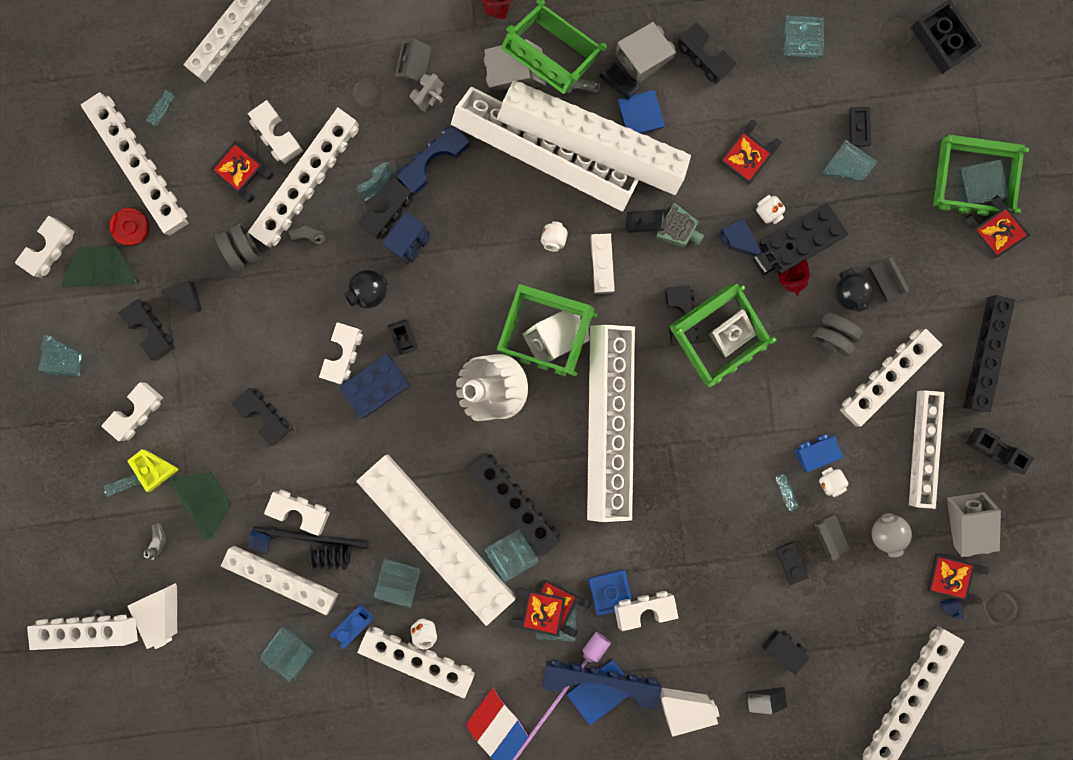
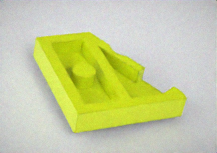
(151, 469)

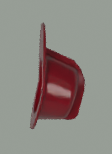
(496, 8)
(795, 278)

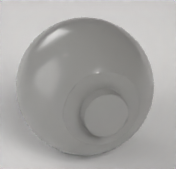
(891, 534)

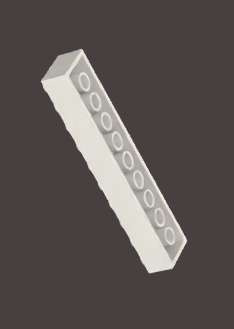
(478, 117)
(594, 137)
(611, 423)
(436, 539)

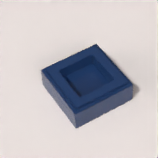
(259, 542)

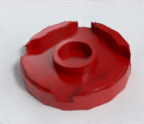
(129, 226)

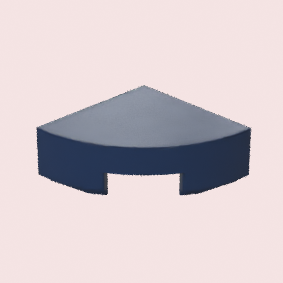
(953, 608)

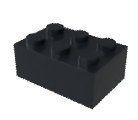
(946, 36)

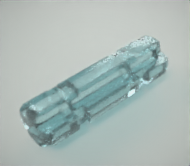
(160, 107)
(121, 485)
(787, 492)

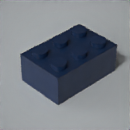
(407, 238)
(374, 386)

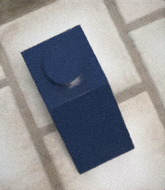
(739, 238)

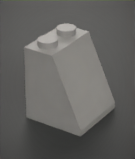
(645, 52)
(504, 69)
(974, 524)

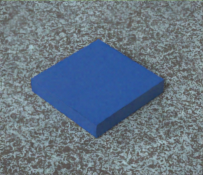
(641, 112)
(609, 590)

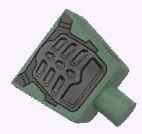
(679, 228)

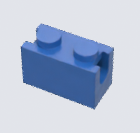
(818, 453)
(352, 626)

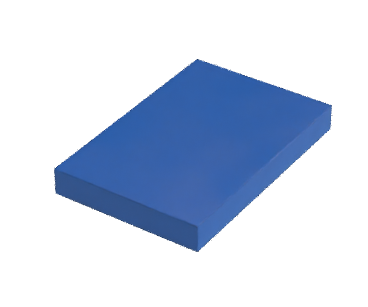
(597, 699)

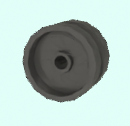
(237, 247)
(838, 334)

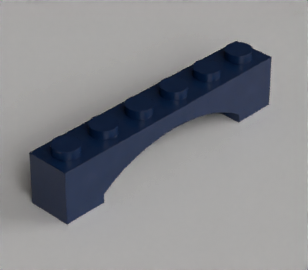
(560, 675)

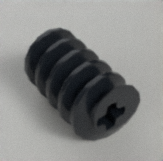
(329, 558)

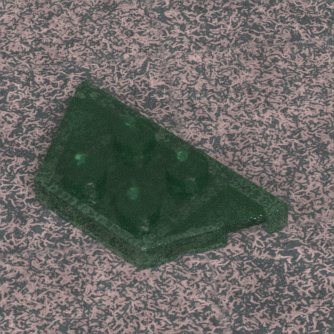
(98, 267)
(202, 499)

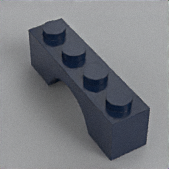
(450, 143)

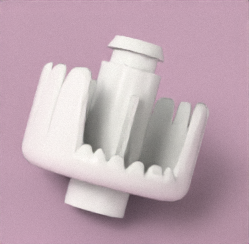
(492, 387)

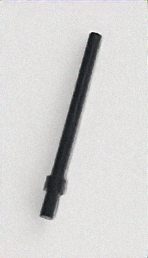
(273, 532)

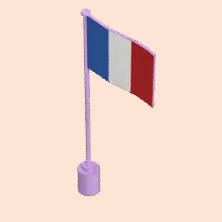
(500, 730)

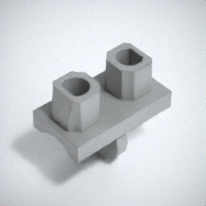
(429, 93)

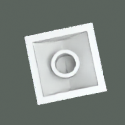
(733, 333)

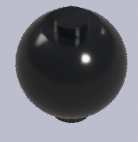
(366, 289)
(854, 290)

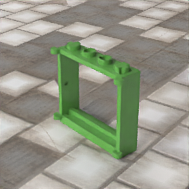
(540, 63)
(979, 146)
(558, 302)
(706, 308)

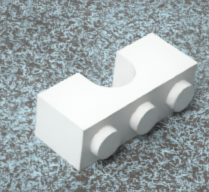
(265, 119)
(56, 237)
(602, 264)
(338, 370)
(144, 400)
(313, 516)
(629, 612)

